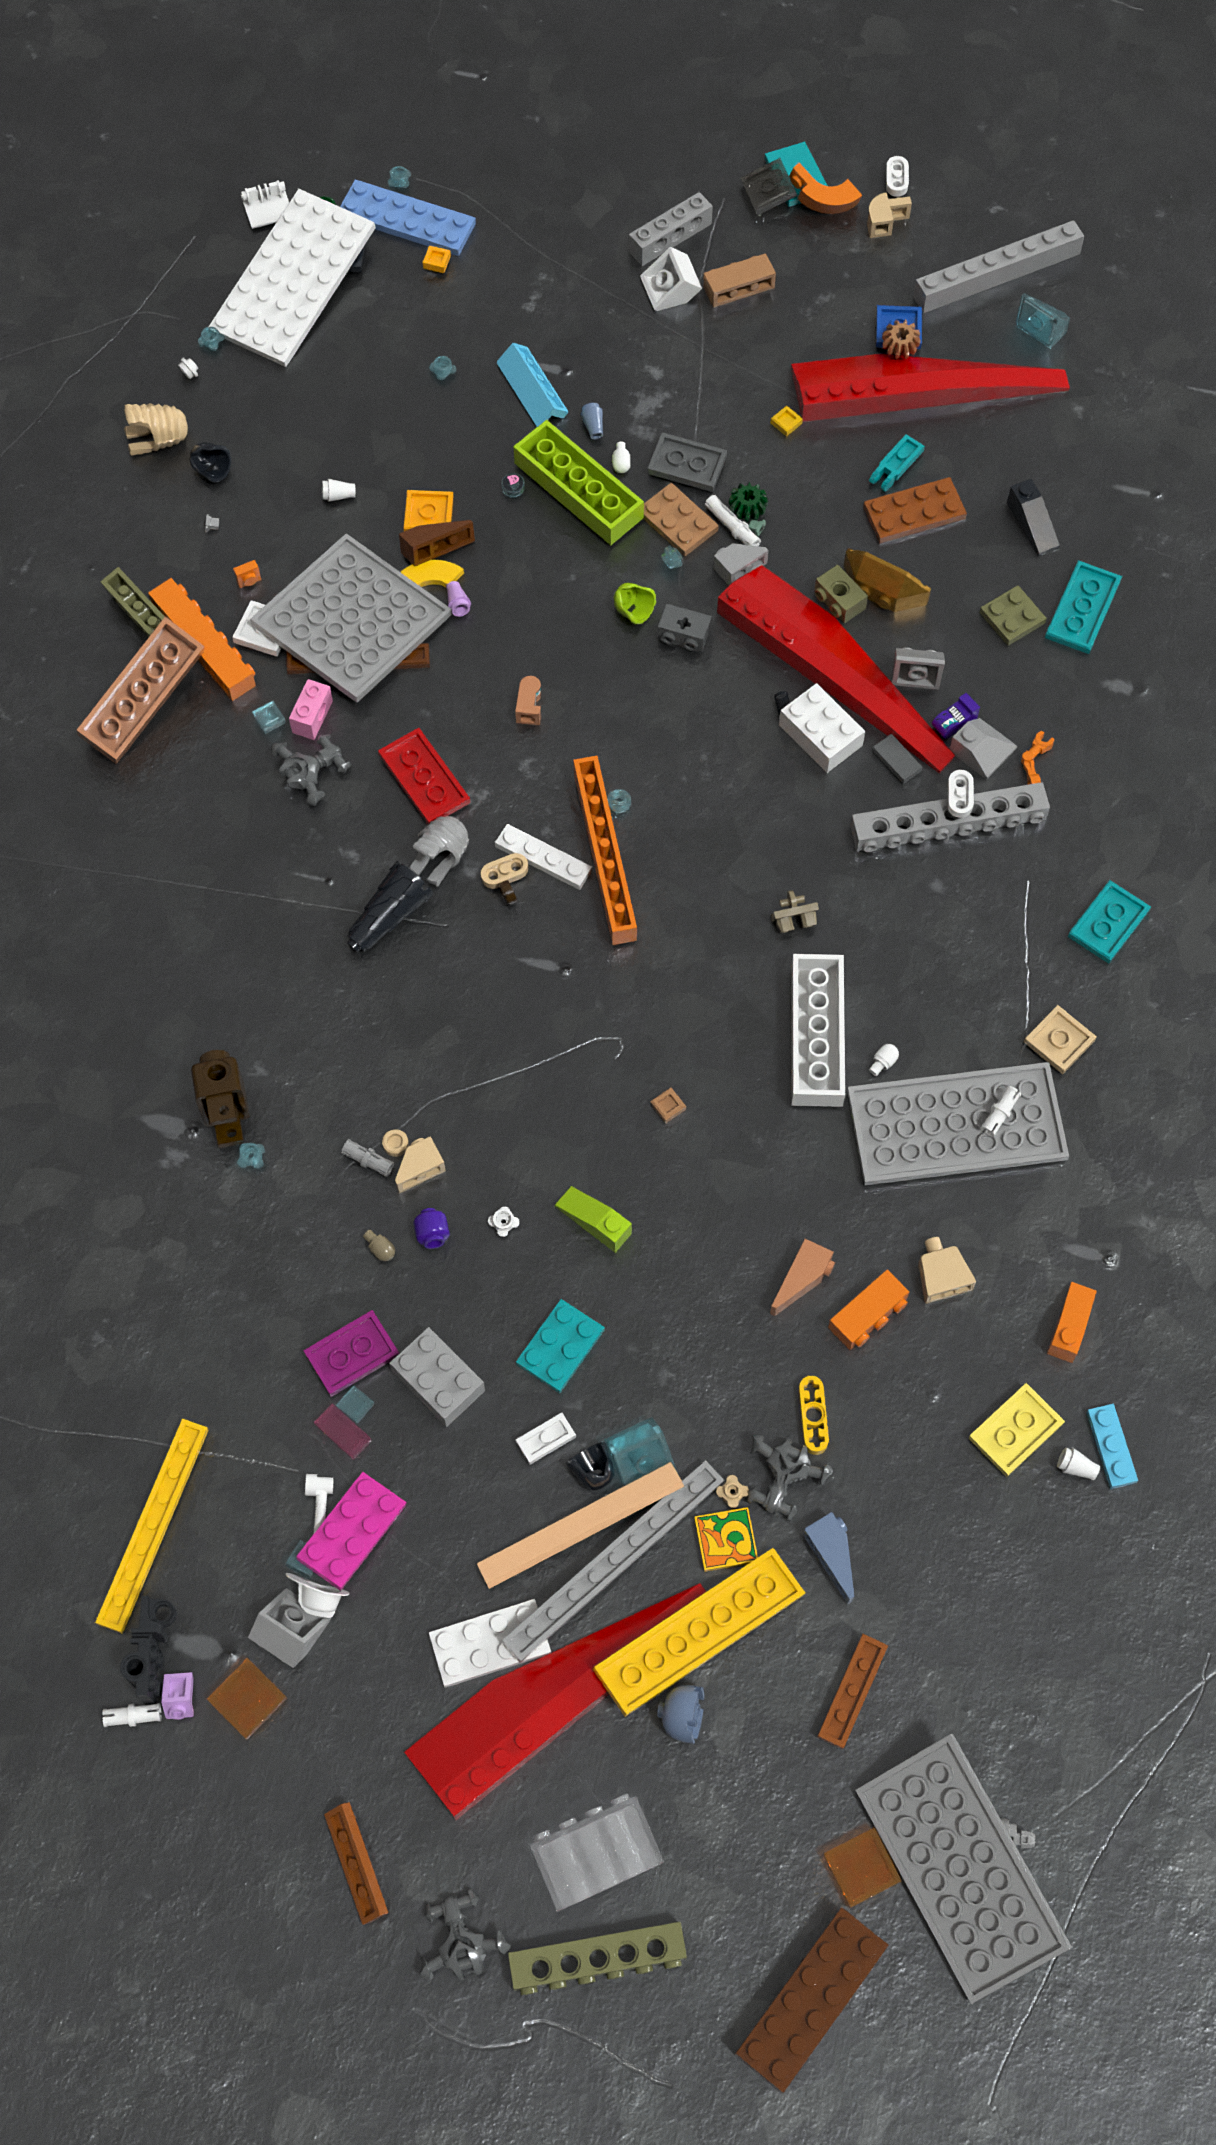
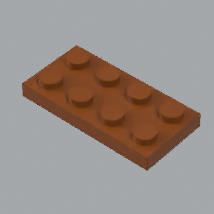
(914, 510)

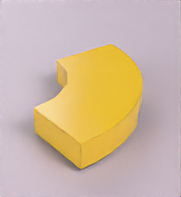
(433, 572)

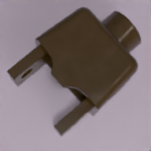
(213, 1084)

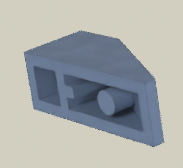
(831, 1548)

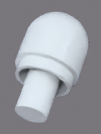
(621, 458)
(884, 1058)

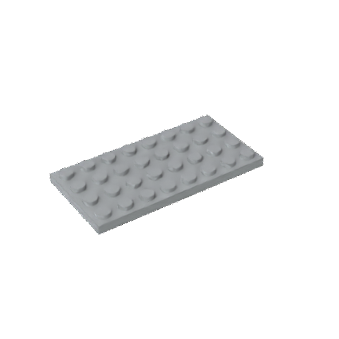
(935, 1124)
(963, 1869)

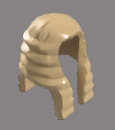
(164, 422)

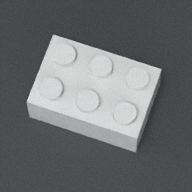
(821, 728)

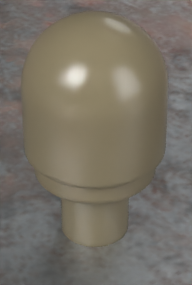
(380, 1246)

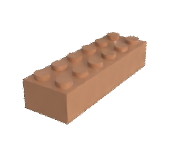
(140, 690)

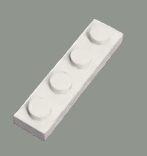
(544, 856)

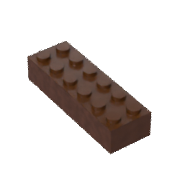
(811, 2000)

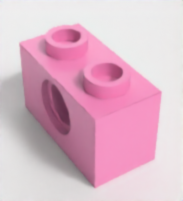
(310, 709)

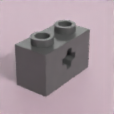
(684, 628)

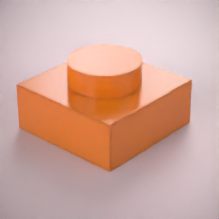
(247, 574)

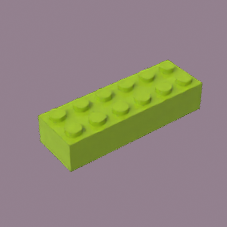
(578, 482)

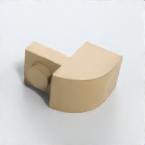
(884, 212)

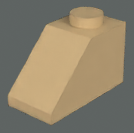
(419, 1164)

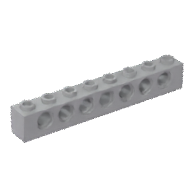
(1030, 796)

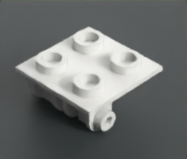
(265, 204)

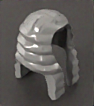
(440, 835)

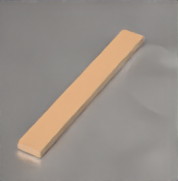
(580, 1525)

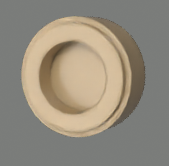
(395, 1143)

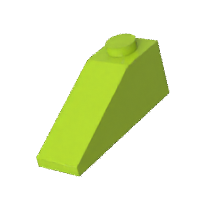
(595, 1218)

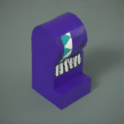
(956, 716)

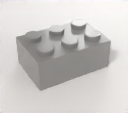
(437, 1377)

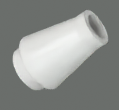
(337, 490)
(1077, 1464)

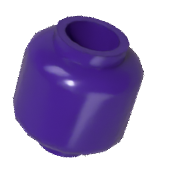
(431, 1228)

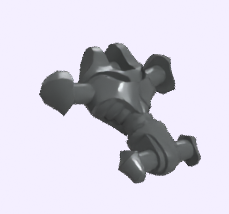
(303, 769)
(787, 1467)
(463, 1947)

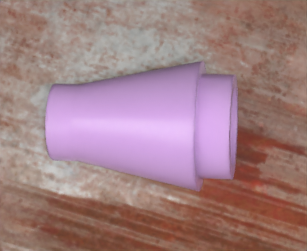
(457, 599)

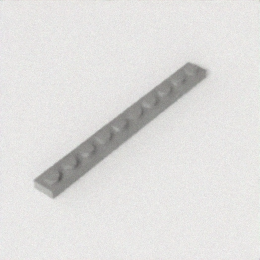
(611, 1562)

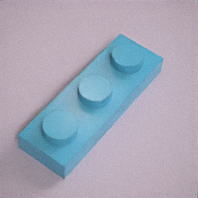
(1112, 1446)

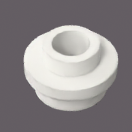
(188, 367)

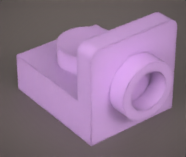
(178, 1695)

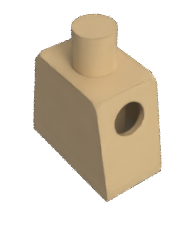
(943, 1272)

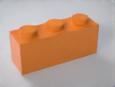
(869, 1310)

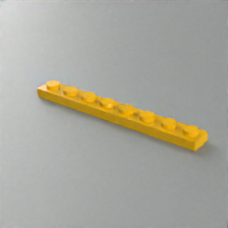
(152, 1526)

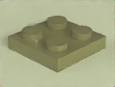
(1013, 615)

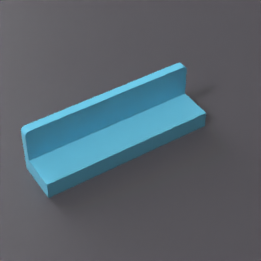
(531, 384)

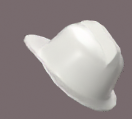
(317, 1598)

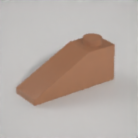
(805, 1273)

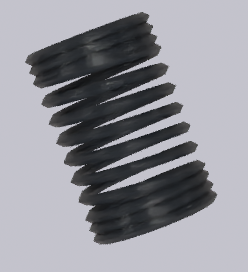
(780, 700)

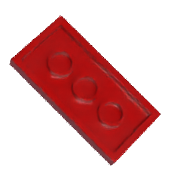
(424, 776)

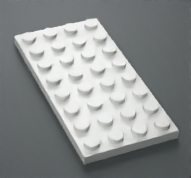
(292, 277)

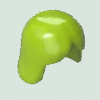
(642, 597)

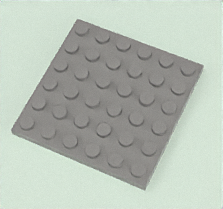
(351, 617)

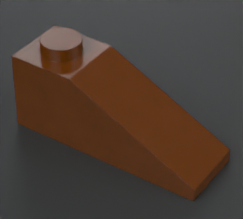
(434, 540)

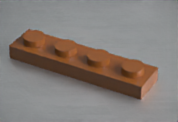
(852, 1691)
(356, 1863)

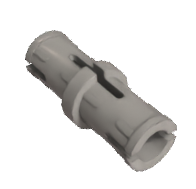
(367, 1158)

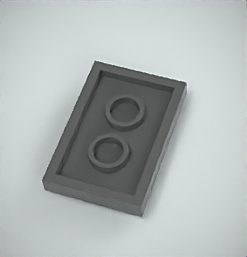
(687, 462)

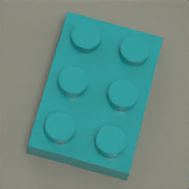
(560, 1346)

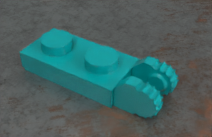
(897, 461)

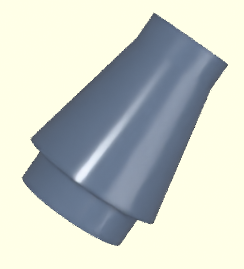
(593, 419)

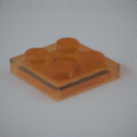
(247, 1698)
(862, 1867)

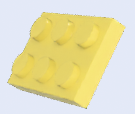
(1016, 1430)

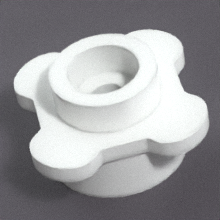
(503, 1214)

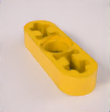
(808, 1434)

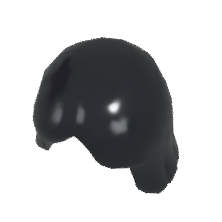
(205, 455)
(589, 1460)

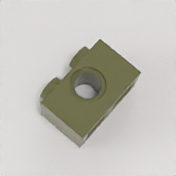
(836, 583)

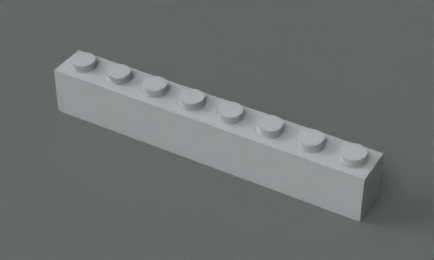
(998, 266)

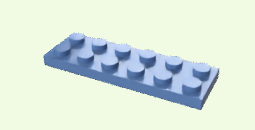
(410, 217)

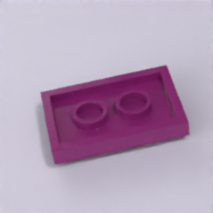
(351, 1353)

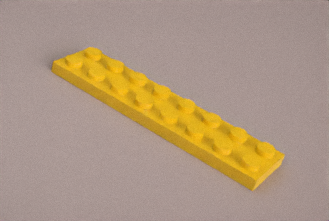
(698, 1632)

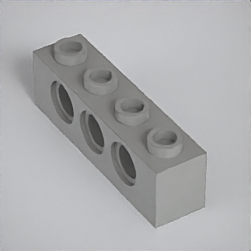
(670, 228)

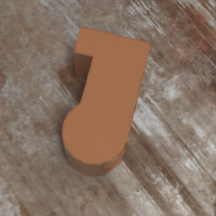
(528, 696)

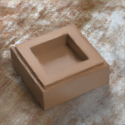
(668, 1105)

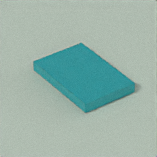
(790, 158)
(1109, 921)

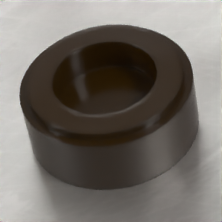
(507, 892)

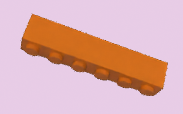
(218, 657)

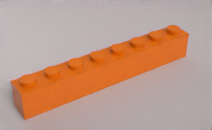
(605, 850)

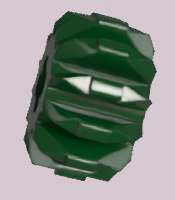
(748, 501)

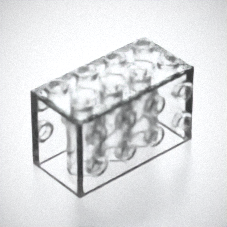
(595, 1852)

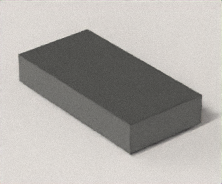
(897, 758)

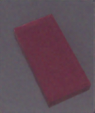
(342, 1431)

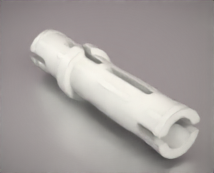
(739, 529)

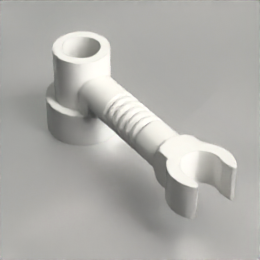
(320, 1488)

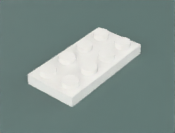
(476, 1645)

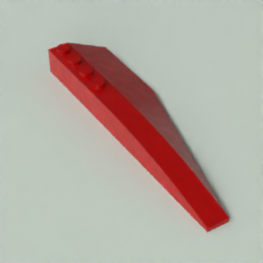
(885, 384)
(829, 656)
(525, 1711)

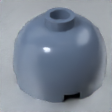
(682, 1713)

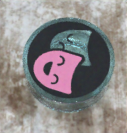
(513, 485)

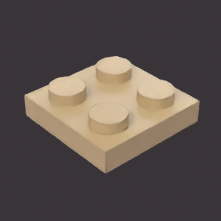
(1060, 1039)

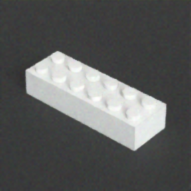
(817, 1030)

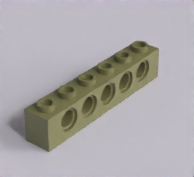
(523, 1961)

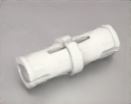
(1000, 1111)
(132, 1715)

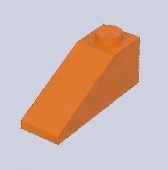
(1072, 1322)

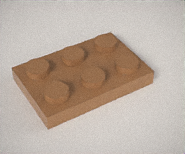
(678, 519)

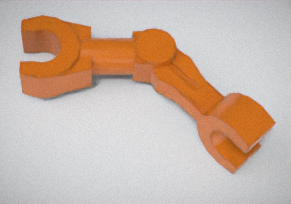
(1028, 757)

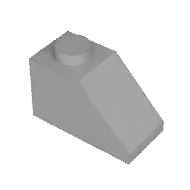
(738, 560)

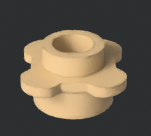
(732, 1499)

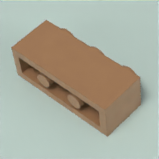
(739, 280)

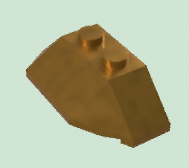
(884, 582)

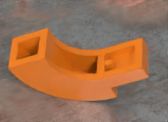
(821, 197)

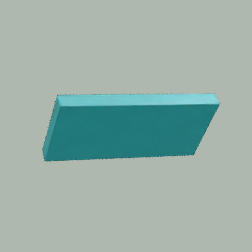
(1083, 607)

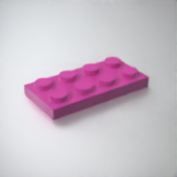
(351, 1531)

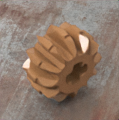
(893, 336)

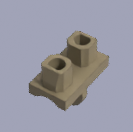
(784, 917)

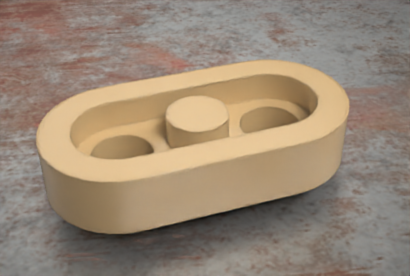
(503, 870)

